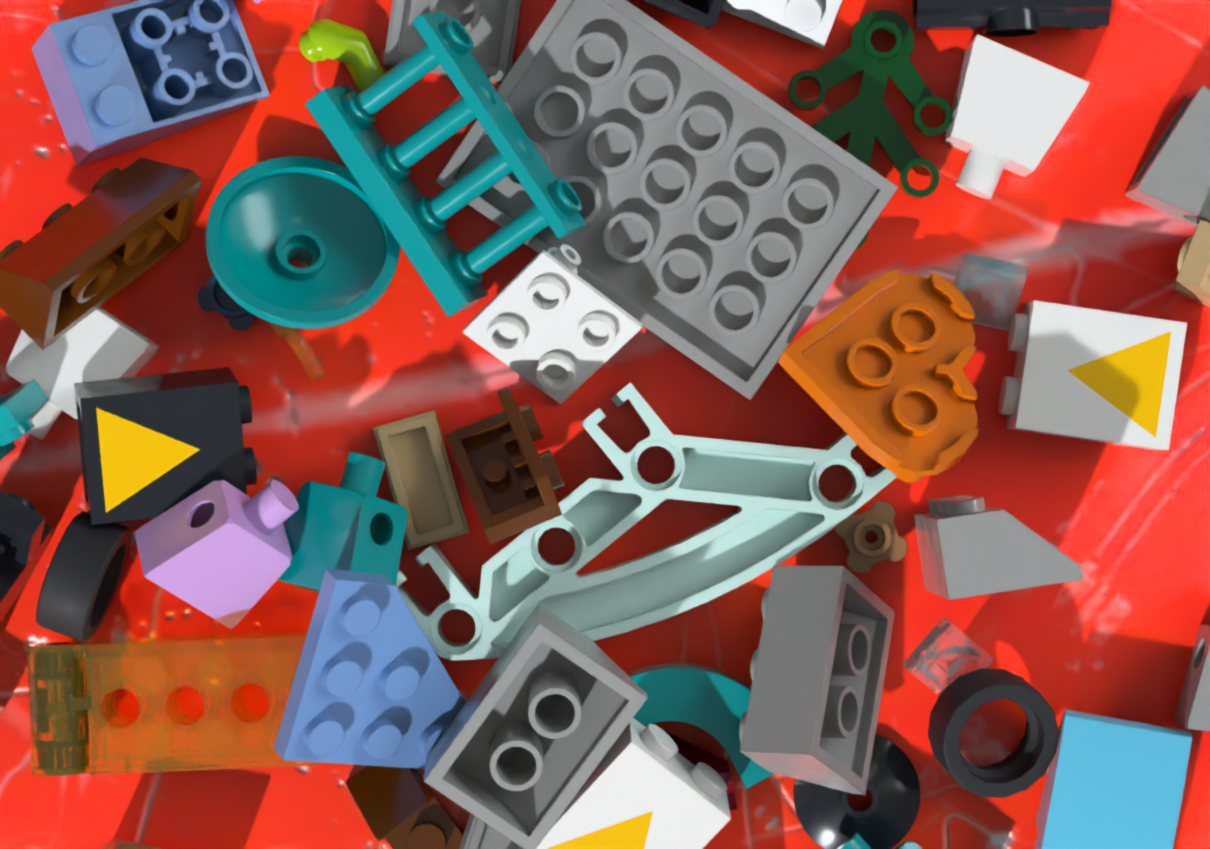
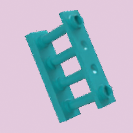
(385, 168)

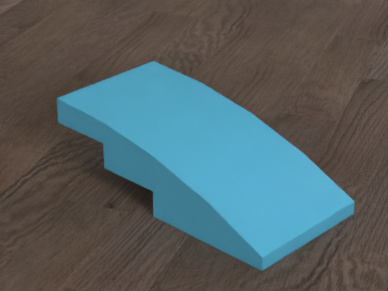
(1113, 785)

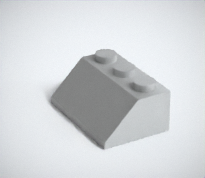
(984, 551)
(817, 677)
(534, 729)

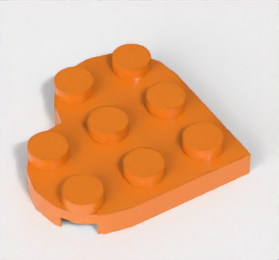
(894, 372)

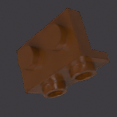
(505, 472)

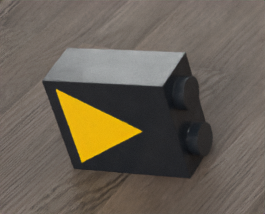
(160, 440)

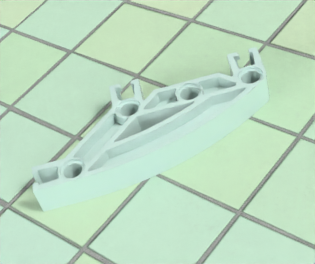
(775, 520)

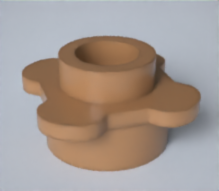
(888, 543)

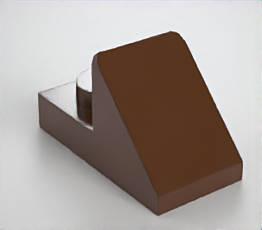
(403, 809)

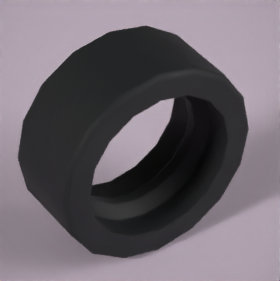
(82, 577)
(1024, 764)

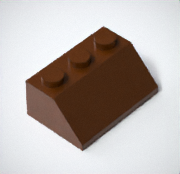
(96, 247)

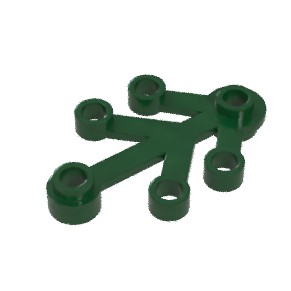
(867, 115)

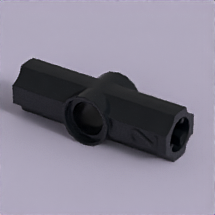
(1010, 17)

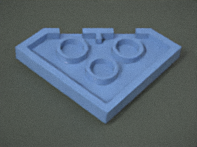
(366, 681)

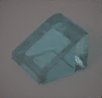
(991, 288)

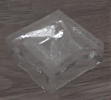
(946, 656)

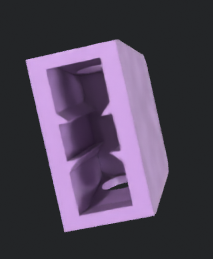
(220, 547)

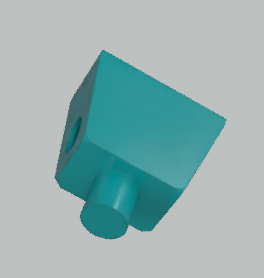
(345, 527)

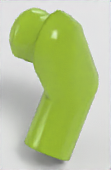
(343, 44)

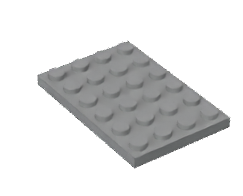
(695, 189)

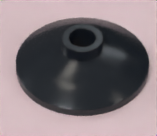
(882, 821)

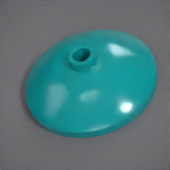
(306, 214)

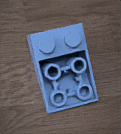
(146, 72)

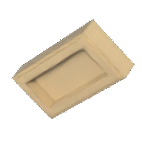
(422, 479)

